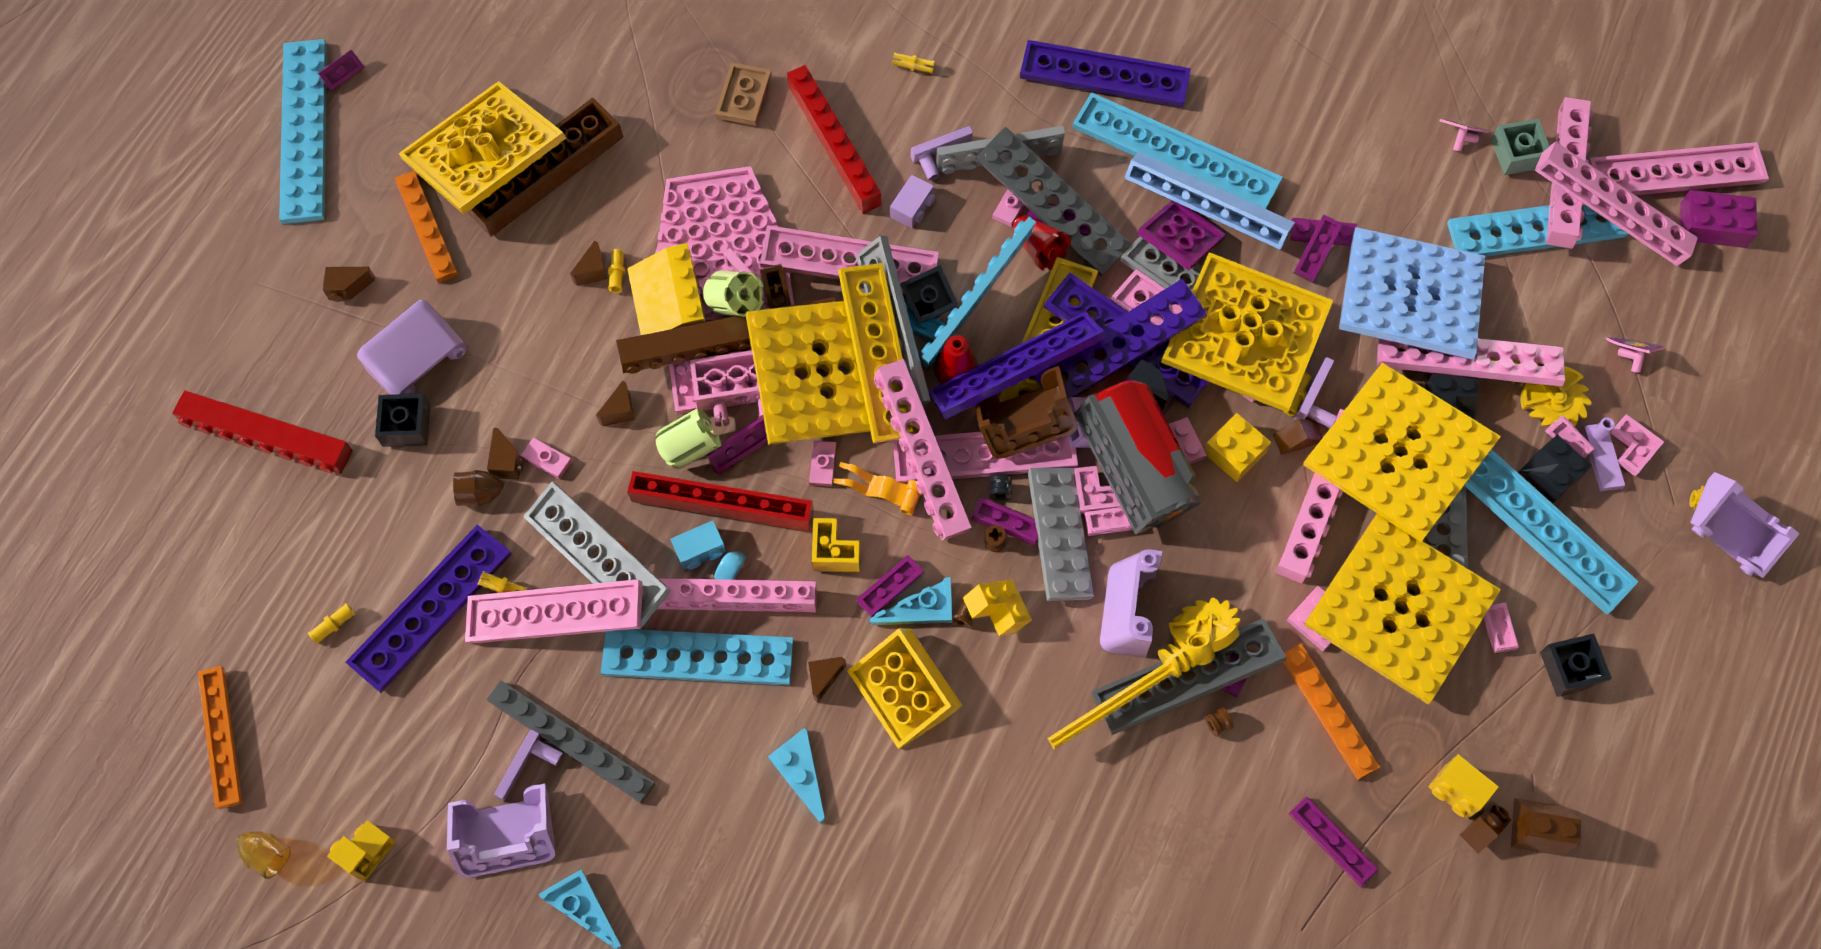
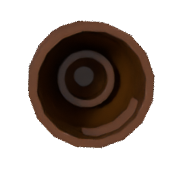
(475, 488)

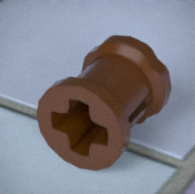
(995, 530)
(960, 617)

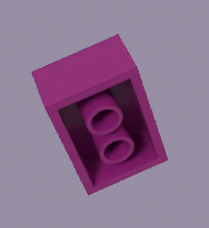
(1719, 218)

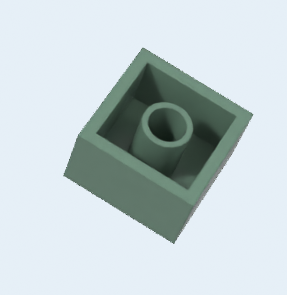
(1519, 145)

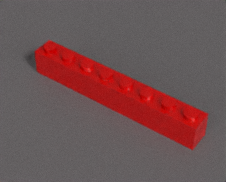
(834, 139)
(263, 432)
(721, 501)

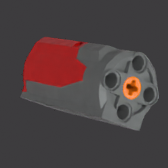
(1138, 454)

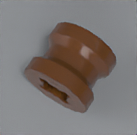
(1219, 721)

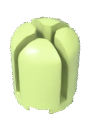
(733, 292)
(687, 439)

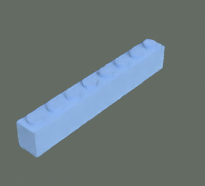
(1209, 200)

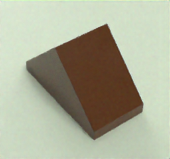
(590, 267)
(775, 286)
(617, 407)
(1297, 436)
(823, 675)

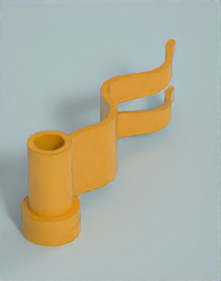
(883, 487)

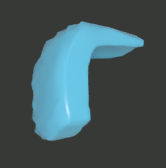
(730, 566)

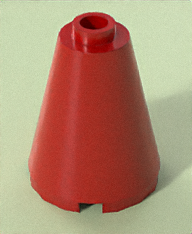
(1045, 243)
(954, 359)

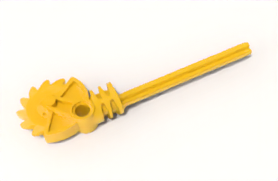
(1554, 401)
(1196, 636)

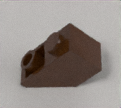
(1486, 827)

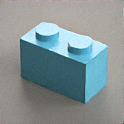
(698, 545)

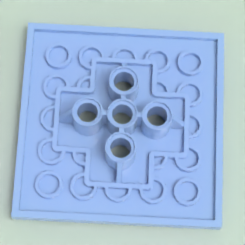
(1413, 293)

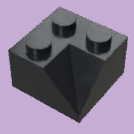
(929, 295)
(1149, 374)
(1456, 390)
(402, 420)
(1555, 468)
(1575, 664)

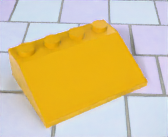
(666, 290)
(904, 687)

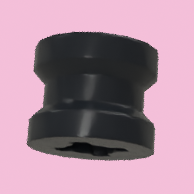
(1000, 487)

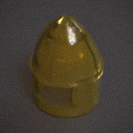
(261, 853)

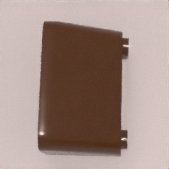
(1028, 418)

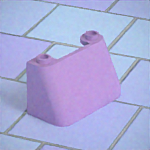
(410, 348)
(1740, 526)
(1120, 628)
(500, 835)

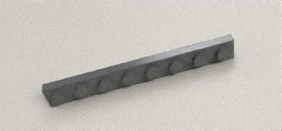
(571, 742)

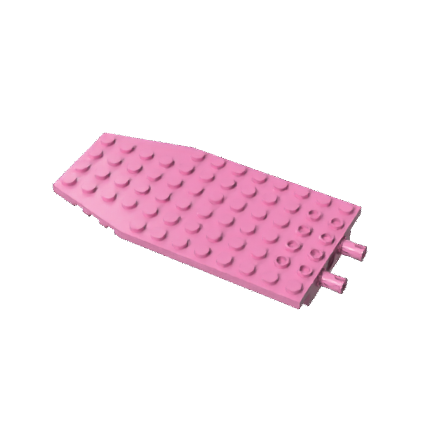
(711, 216)

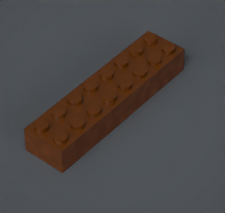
(588, 135)

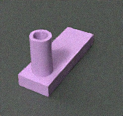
(925, 151)
(1307, 408)
(1604, 457)
(530, 746)

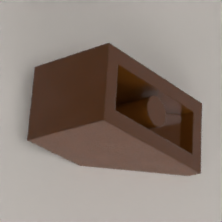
(346, 282)
(504, 458)

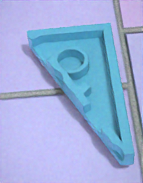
(928, 606)
(797, 767)
(578, 901)

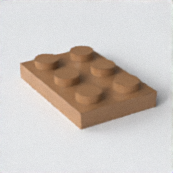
(743, 94)

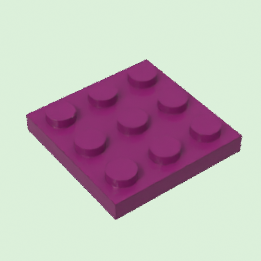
(1181, 234)

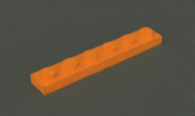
(426, 226)
(1330, 712)
(220, 738)

